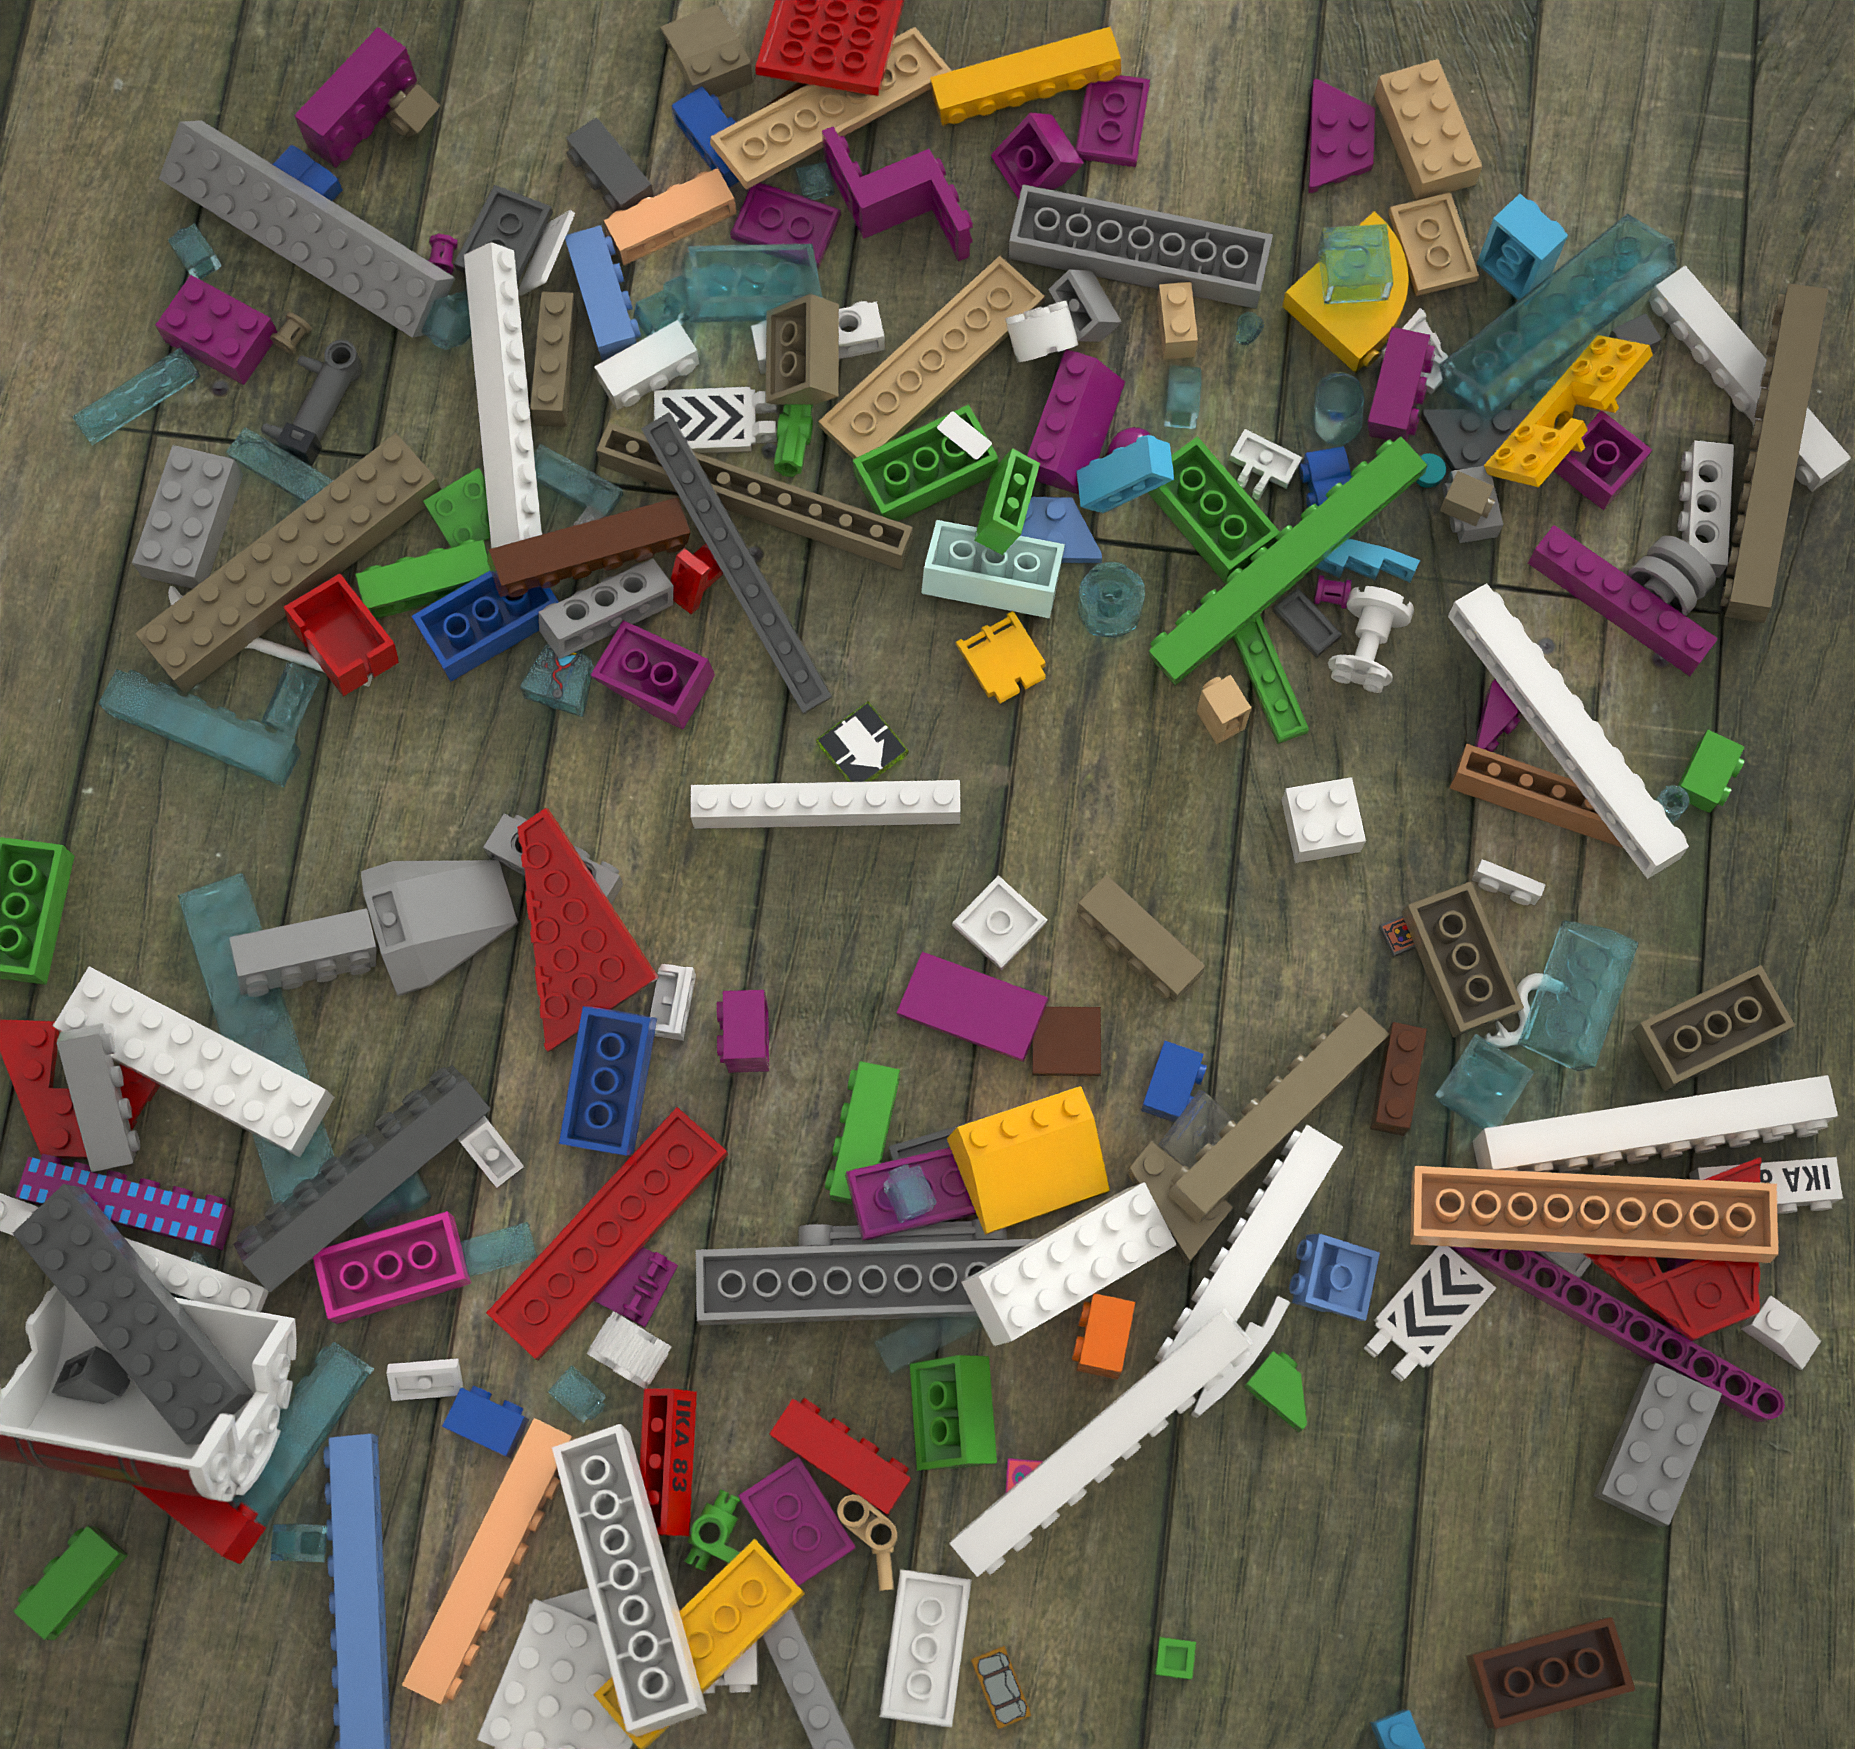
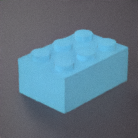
(1521, 247)

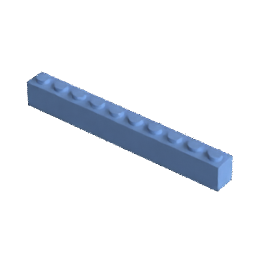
(358, 1593)

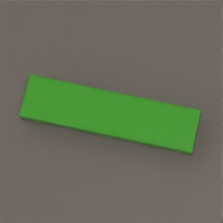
(1270, 681)

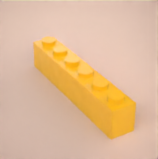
(1026, 76)

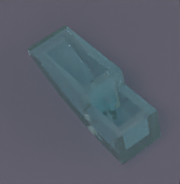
(663, 307)

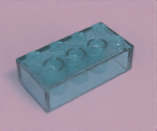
(746, 280)

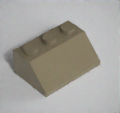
(802, 351)

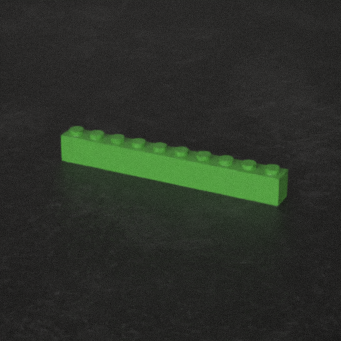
(1288, 560)

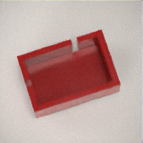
(341, 634)

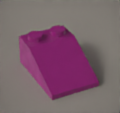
(654, 674)

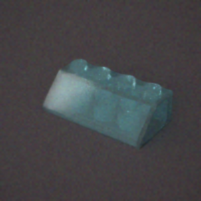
(1578, 994)

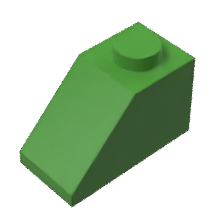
(1280, 1389)

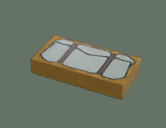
(1001, 1687)

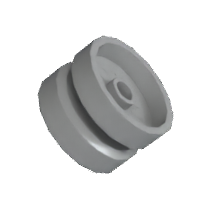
(1674, 573)

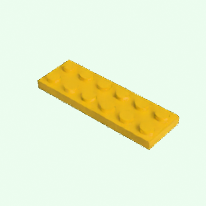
(724, 1622)

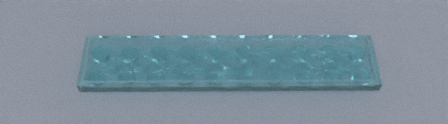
(253, 1022)

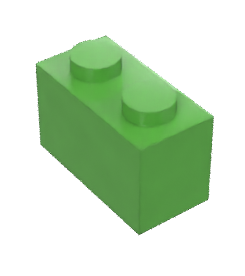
(1710, 770)

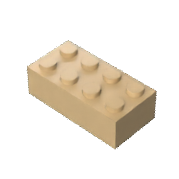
(1427, 130)

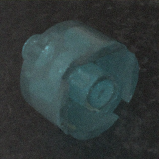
(1128, 597)

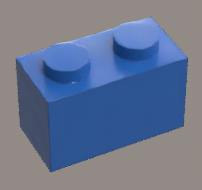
(1173, 1081)
(486, 1421)

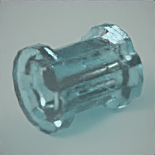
(1681, 803)

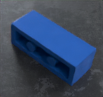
(700, 118)

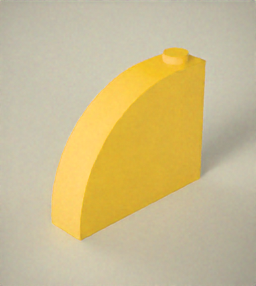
(1351, 329)

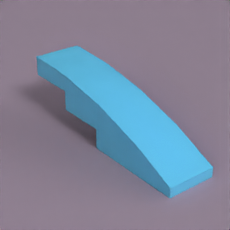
(1368, 561)

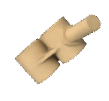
(864, 1528)

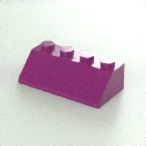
(1075, 419)

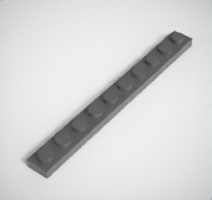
(736, 563)

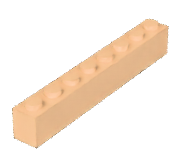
(487, 1566)

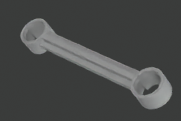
(940, 1232)

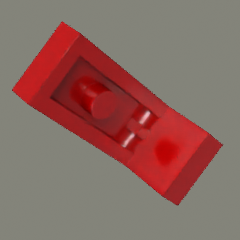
(692, 576)

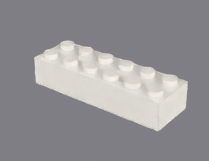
(1068, 1264)

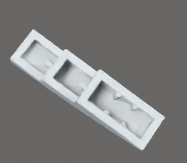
(1260, 1337)

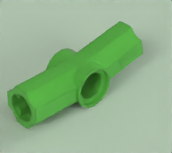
(793, 436)

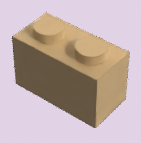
(1177, 320)
(1223, 708)

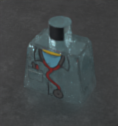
(559, 682)

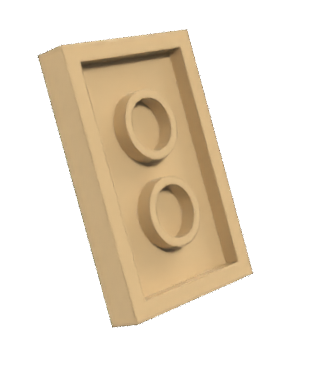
(1433, 244)

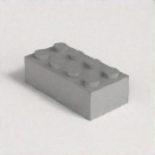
(187, 517)
(303, 952)
(1657, 1445)

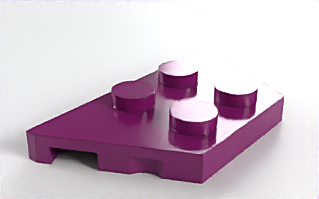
(1338, 136)

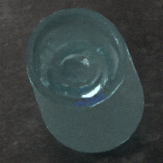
(1338, 407)

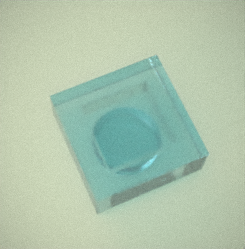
(815, 181)

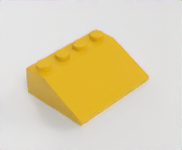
(1030, 1159)

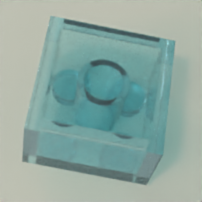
(1355, 263)
(1483, 1084)

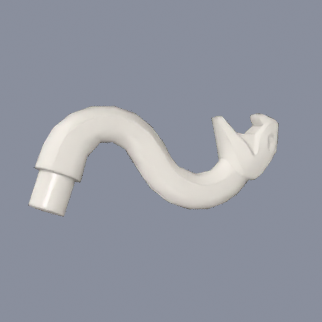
(1502, 1037)

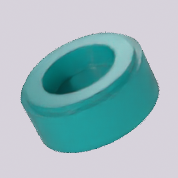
(1434, 473)

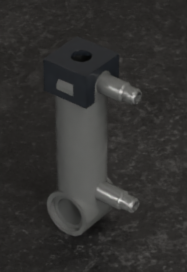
(304, 434)

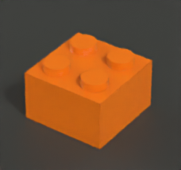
(1105, 1335)

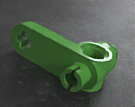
(720, 1514)

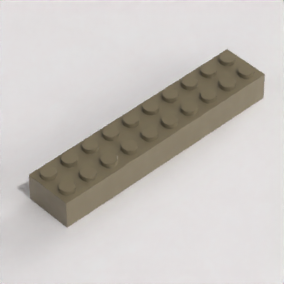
(1777, 448)
(287, 562)

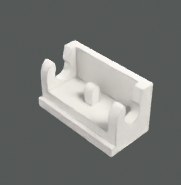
(672, 1000)

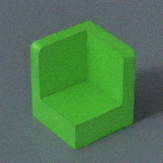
(1175, 1658)

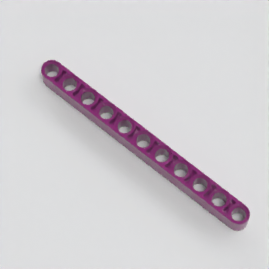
(1619, 1329)

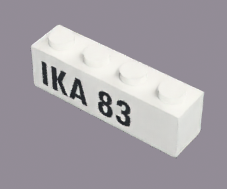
(1798, 1182)

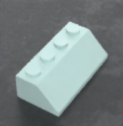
(972, 573)

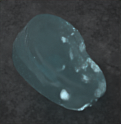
(1249, 328)

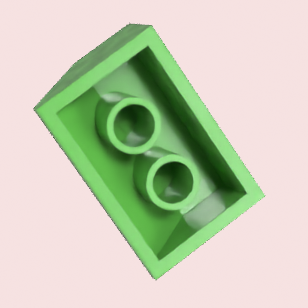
(953, 1413)

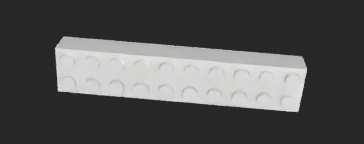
(1659, 1128)

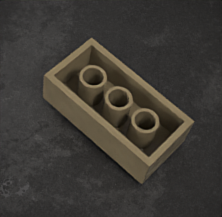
(1462, 959)
(1712, 1028)

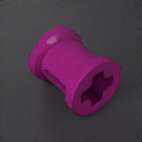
(447, 249)
(1332, 591)

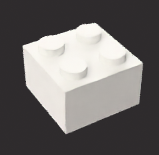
(1323, 820)

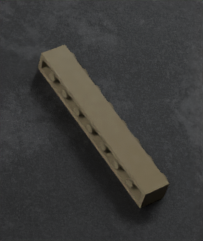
(1277, 1115)

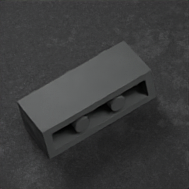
(607, 166)

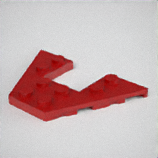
(30, 1059)
(1699, 1294)

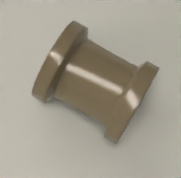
(291, 333)

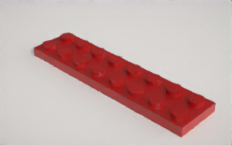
(607, 1233)

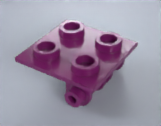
(639, 1286)

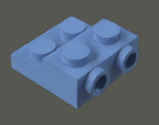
(1334, 1276)

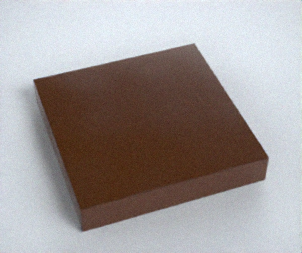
(1068, 1042)

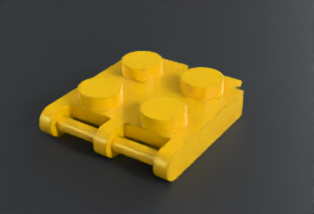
(1003, 659)

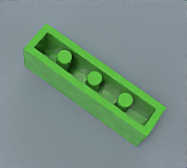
(422, 579)
(866, 1124)

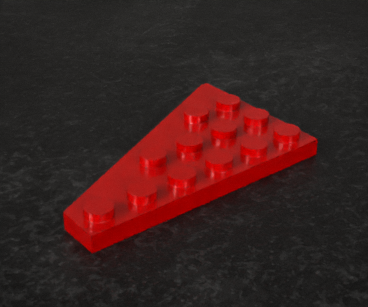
(576, 934)

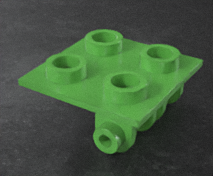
(461, 509)

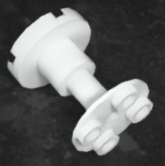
(1377, 614)

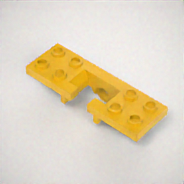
(1590, 381)

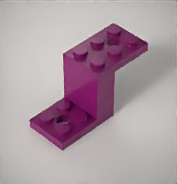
(898, 193)

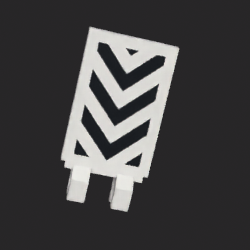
(718, 417)
(1430, 1310)

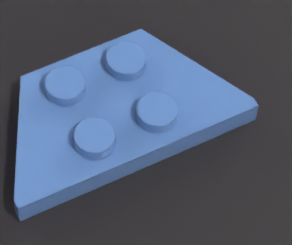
(1061, 522)

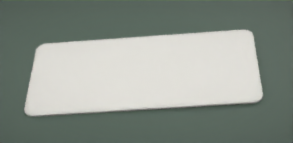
(964, 435)

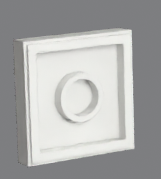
(999, 922)

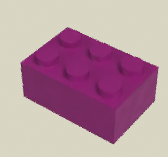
(217, 329)
(1401, 385)

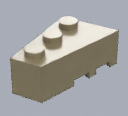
(1157, 1170)

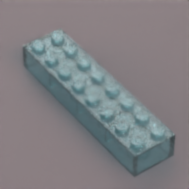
(1558, 316)

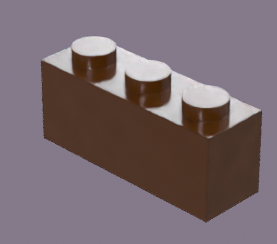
(1398, 1079)

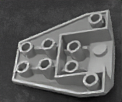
(435, 915)

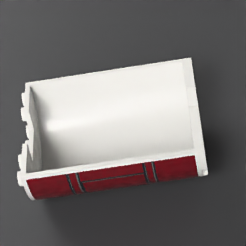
(128, 1435)

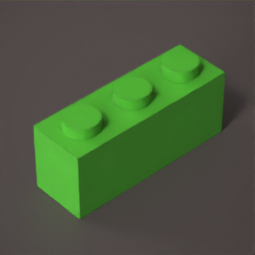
(1007, 501)
(69, 1582)

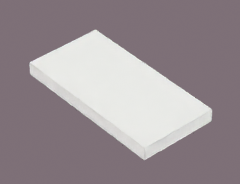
(925, 1648)

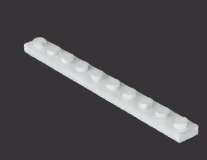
(174, 1272)

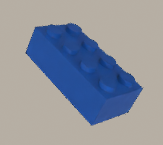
(479, 623)
(608, 1080)

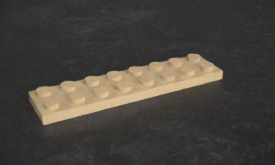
(795, 123)
(931, 360)

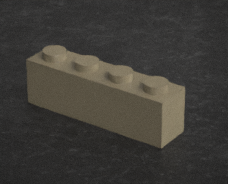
(554, 359)
(1140, 939)

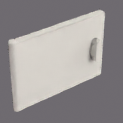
(546, 252)

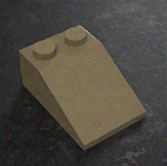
(708, 52)

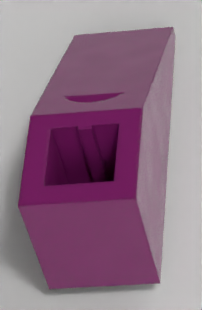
(1497, 716)

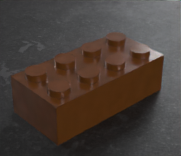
(1550, 1672)

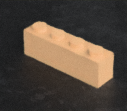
(670, 216)

